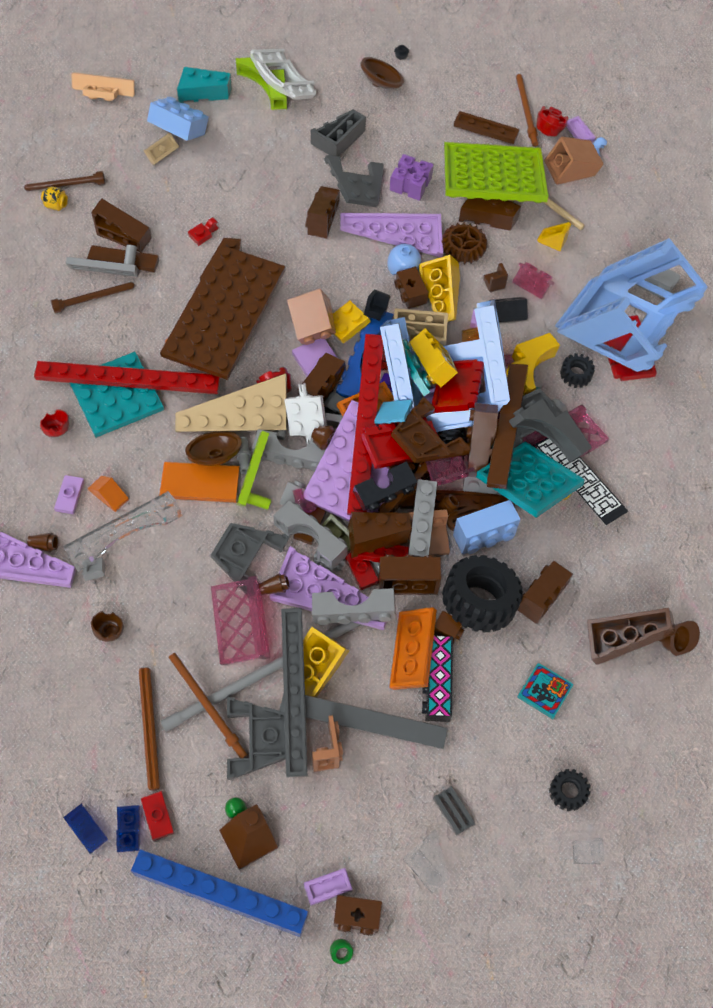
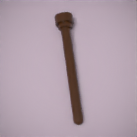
(97, 178)
(59, 305)

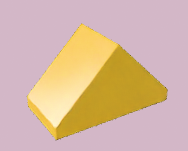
(555, 236)

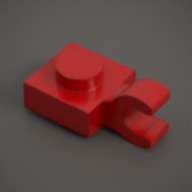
(202, 233)

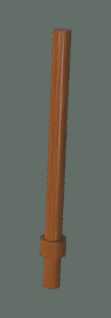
(532, 131)
(231, 738)

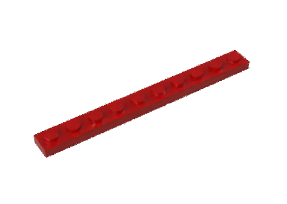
(127, 377)
(366, 414)

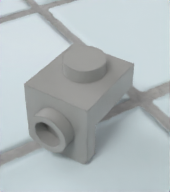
(288, 493)

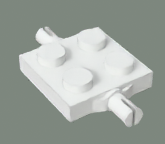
(305, 413)

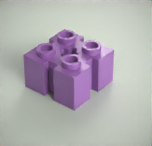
(411, 177)

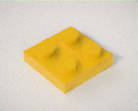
(349, 321)

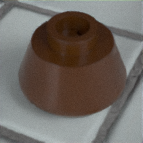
(322, 436)

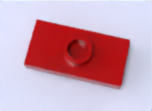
(362, 572)
(157, 816)

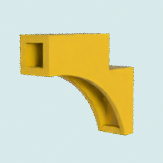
(534, 353)

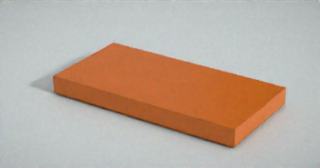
(200, 482)
(413, 649)

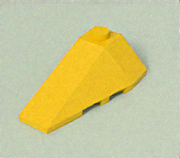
(442, 283)
(321, 660)

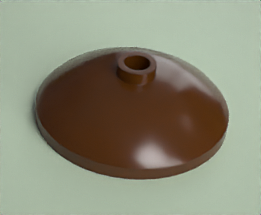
(381, 73)
(213, 448)

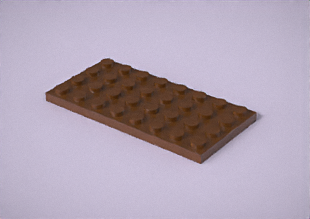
(223, 312)

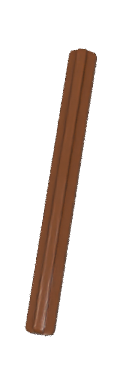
(149, 729)

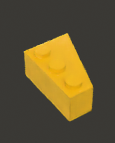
(433, 357)

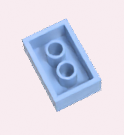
(177, 118)
(486, 527)

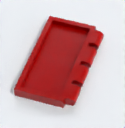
(621, 371)
(461, 390)
(383, 448)

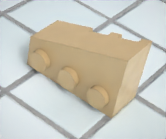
(418, 320)

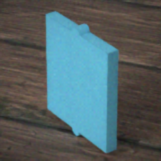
(393, 411)

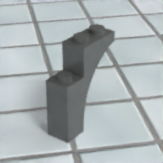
(556, 427)

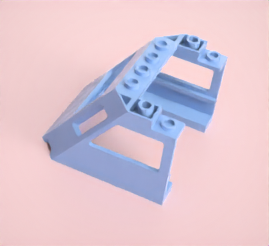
(601, 306)
(486, 349)

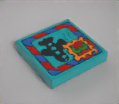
(545, 690)

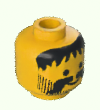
(54, 198)

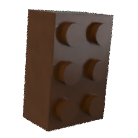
(410, 574)

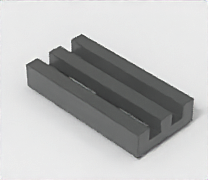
(444, 794)

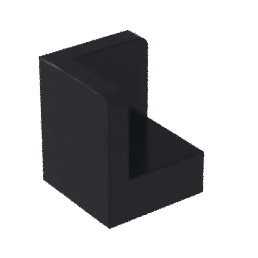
(377, 305)

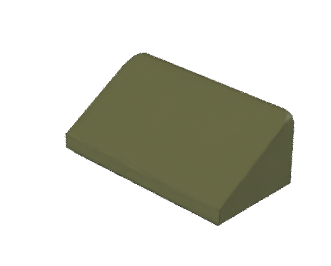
(338, 529)

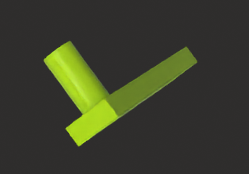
(245, 494)

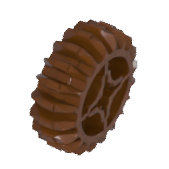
(464, 243)

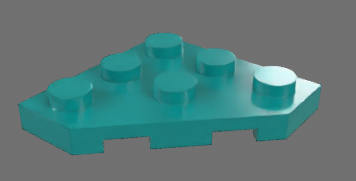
(418, 375)

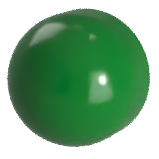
(234, 806)
(338, 944)

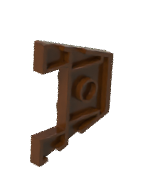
(421, 441)

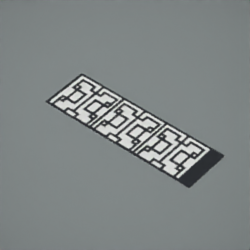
(593, 491)

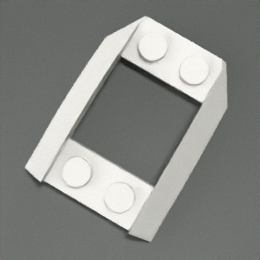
(296, 86)

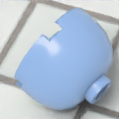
(403, 257)

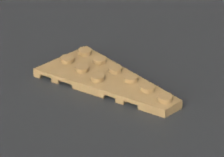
(245, 410)

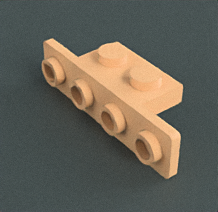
(102, 86)

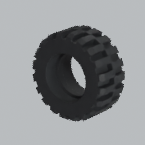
(476, 611)

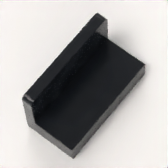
(512, 309)

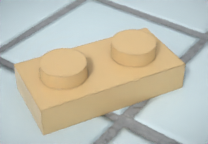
(161, 148)

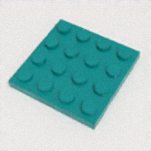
(113, 406)
(535, 480)

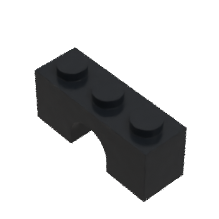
(370, 495)

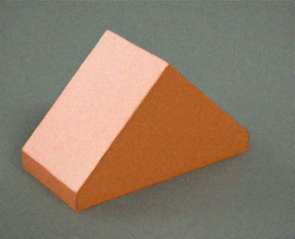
(108, 492)

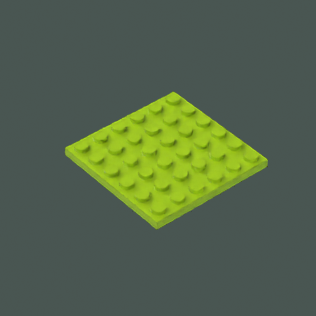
(494, 172)

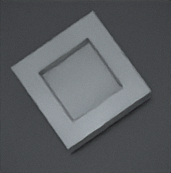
(95, 570)

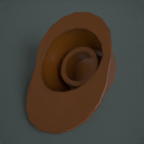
(684, 640)

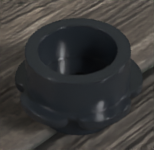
(401, 52)

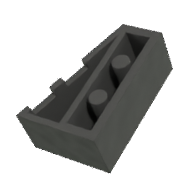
(338, 135)

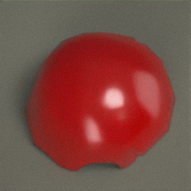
(55, 424)

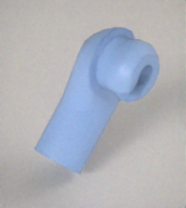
(599, 142)

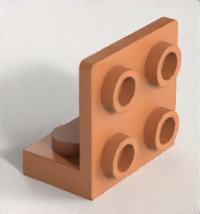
(439, 538)
(328, 758)

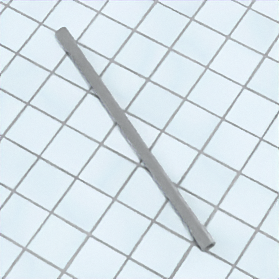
(179, 717)

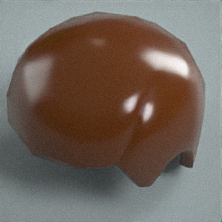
(107, 626)

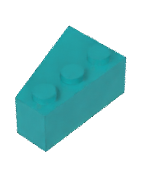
(203, 84)

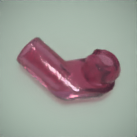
(307, 506)

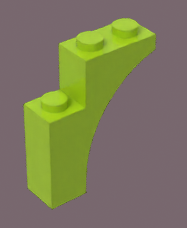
(246, 68)

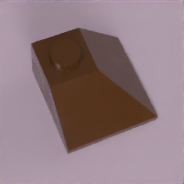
(248, 837)

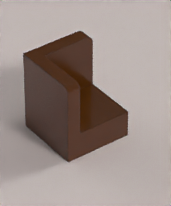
(496, 280)

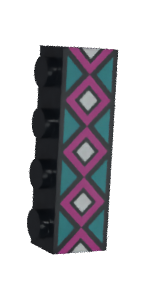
(439, 690)

